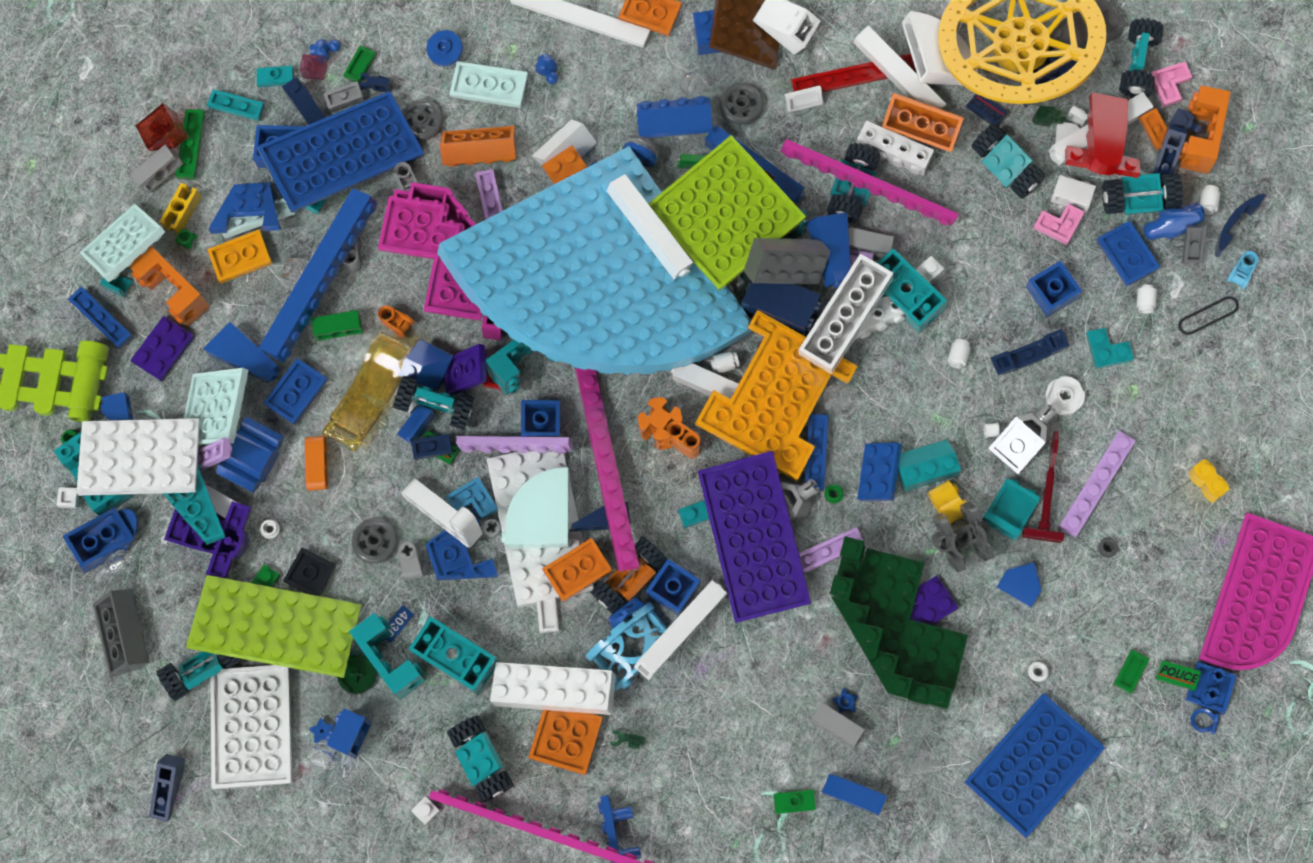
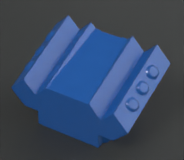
(252, 455)

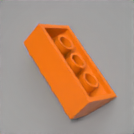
(923, 122)
(478, 145)

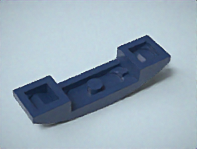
(1248, 207)
(1030, 353)

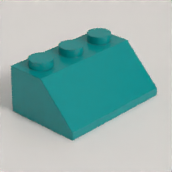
(927, 465)

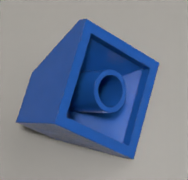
(426, 364)

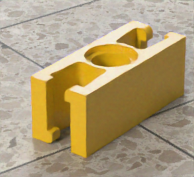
(179, 201)

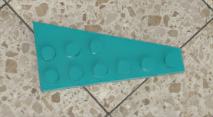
(198, 511)

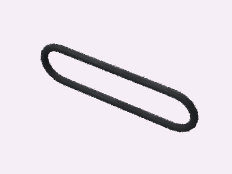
(1212, 322)

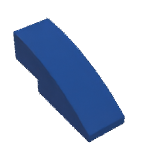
(854, 794)

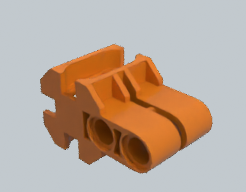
(665, 425)

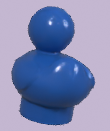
(323, 47)
(547, 67)

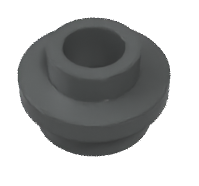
(1110, 542)

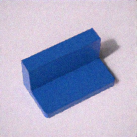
(416, 424)

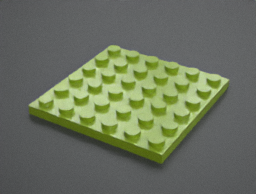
(722, 208)

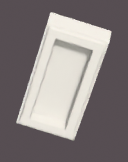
(804, 99)
(548, 616)

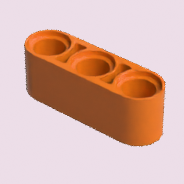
(316, 463)

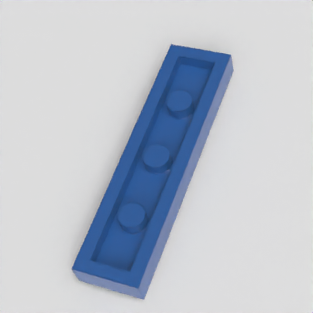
(100, 317)
(818, 437)

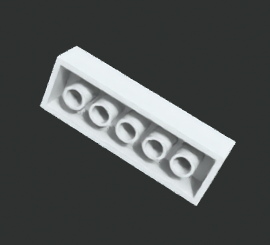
(846, 314)
(553, 688)

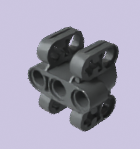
(968, 525)

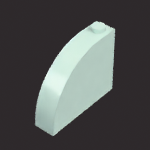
(540, 512)

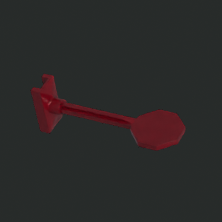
(1043, 532)

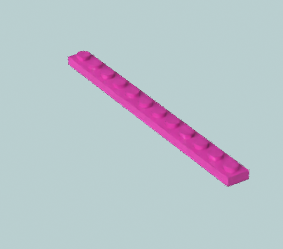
(607, 470)
(533, 828)

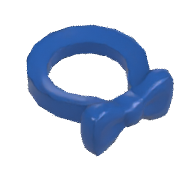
(1215, 718)

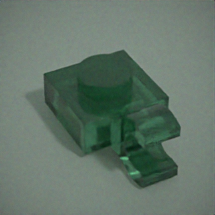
(1046, 115)
(633, 741)

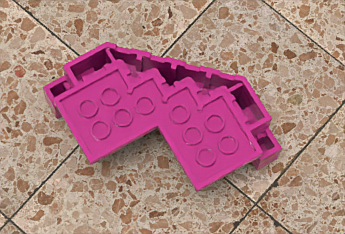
(415, 227)

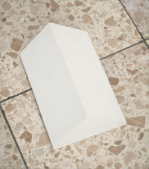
(571, 134)

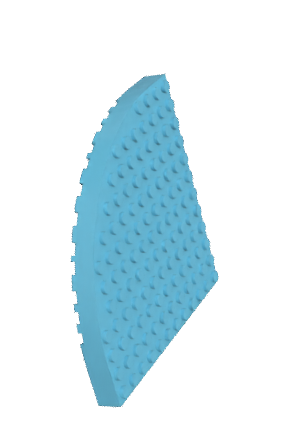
(585, 284)

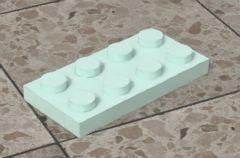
(489, 84)

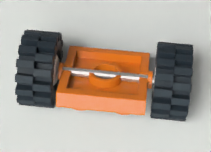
(629, 582)

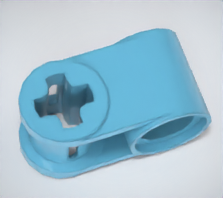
(1242, 272)

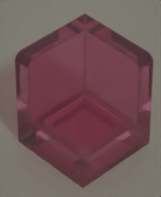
(313, 67)

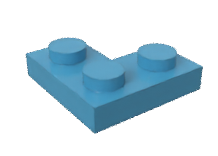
(475, 494)

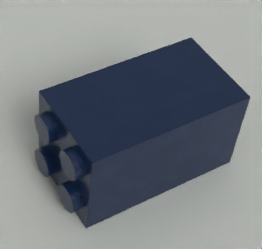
(784, 303)

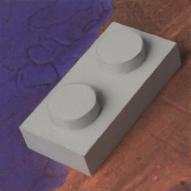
(343, 96)

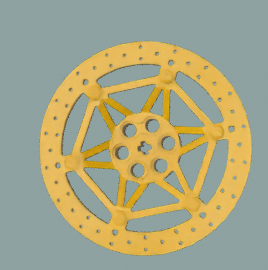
(1021, 47)

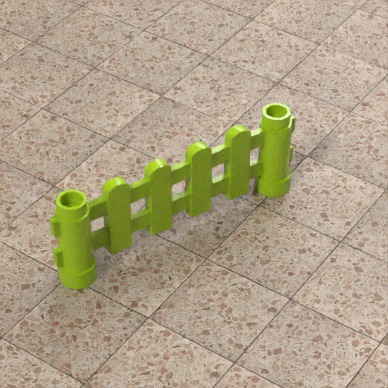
(87, 375)

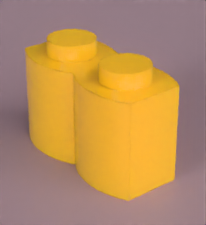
(1206, 478)
(947, 501)

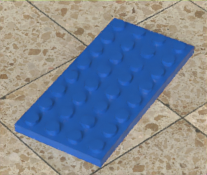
(340, 151)

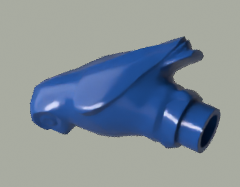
(1173, 222)

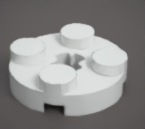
(1069, 385)

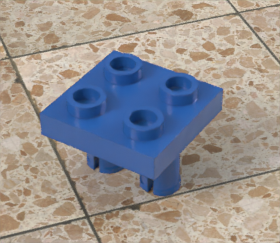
(1213, 689)

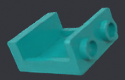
(1011, 508)

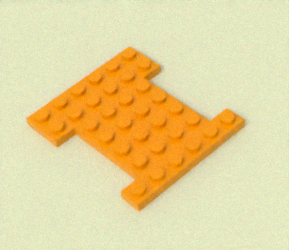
(772, 398)

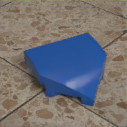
(1021, 583)
(625, 612)

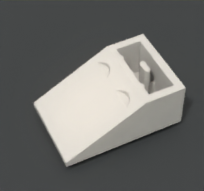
(787, 23)

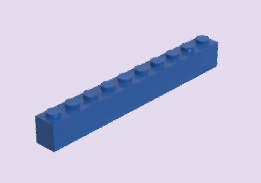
(318, 275)

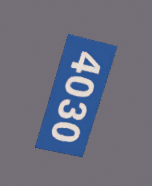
(399, 621)

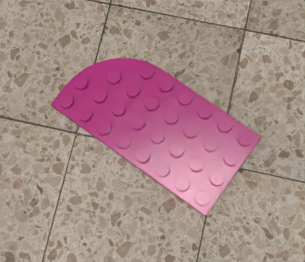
(1259, 596)

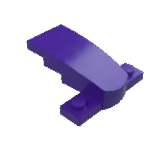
(223, 550)

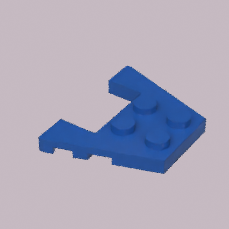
(246, 201)
(452, 559)

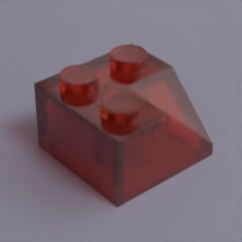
(161, 129)

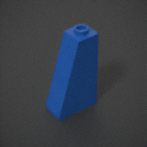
(834, 234)
(239, 352)

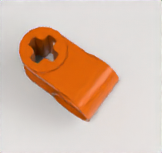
(398, 322)

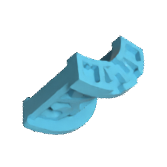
(604, 646)

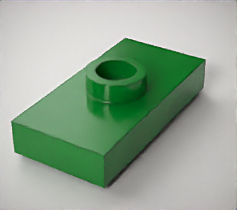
(794, 802)

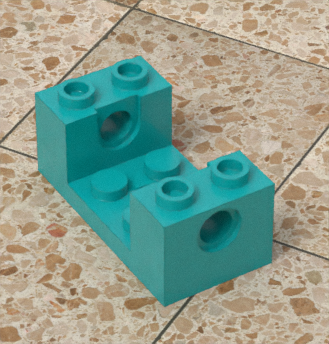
(923, 301)
(502, 366)
(69, 457)
(368, 636)
(470, 667)

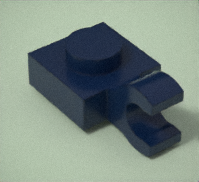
(378, 84)
(1185, 120)

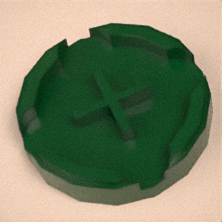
(359, 675)

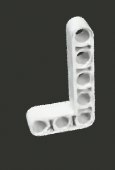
(459, 523)

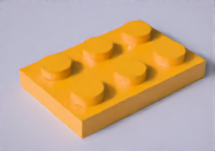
(239, 256)

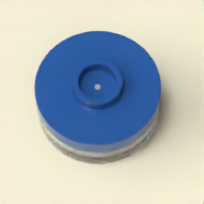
(445, 49)
(644, 149)

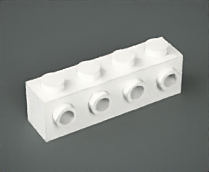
(896, 148)
(882, 315)

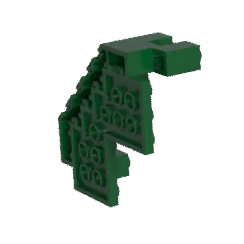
(877, 601)

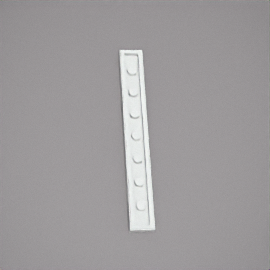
(588, 19)

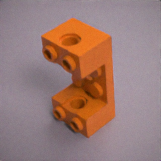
(1211, 106)
(184, 305)

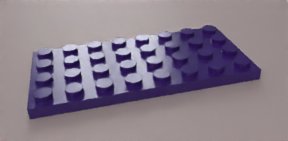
(754, 537)

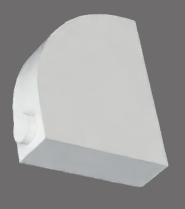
(922, 39)

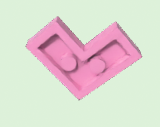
(1166, 82)
(1062, 228)

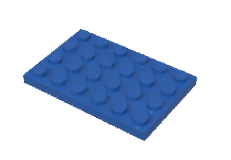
(1034, 765)

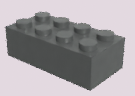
(1113, 24)
(786, 261)

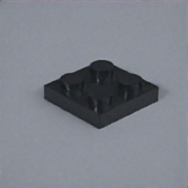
(309, 572)

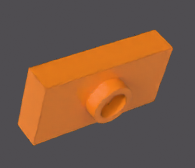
(1154, 127)

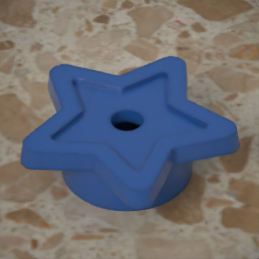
(845, 696)
(316, 730)

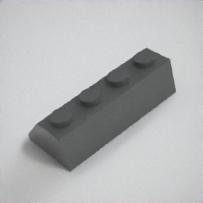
(120, 632)

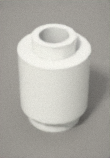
(1210, 199)
(1146, 299)
(959, 353)
(724, 362)

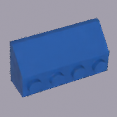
(674, 117)

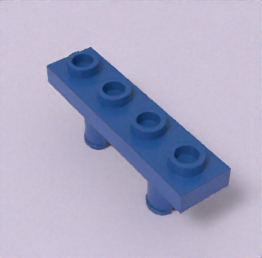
(611, 816)

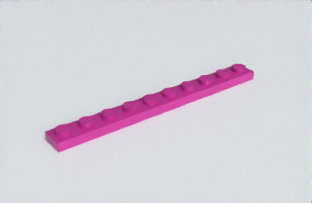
(863, 180)

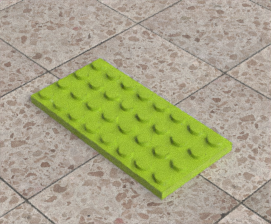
(274, 626)

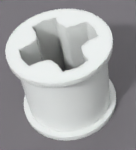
(991, 430)

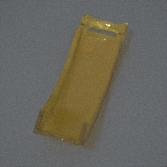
(369, 391)

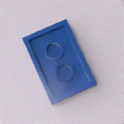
(1128, 253)
(295, 391)
(879, 472)

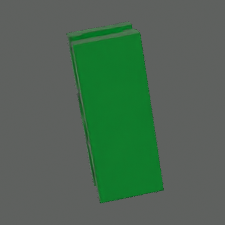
(337, 325)

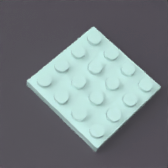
(122, 242)
(217, 403)

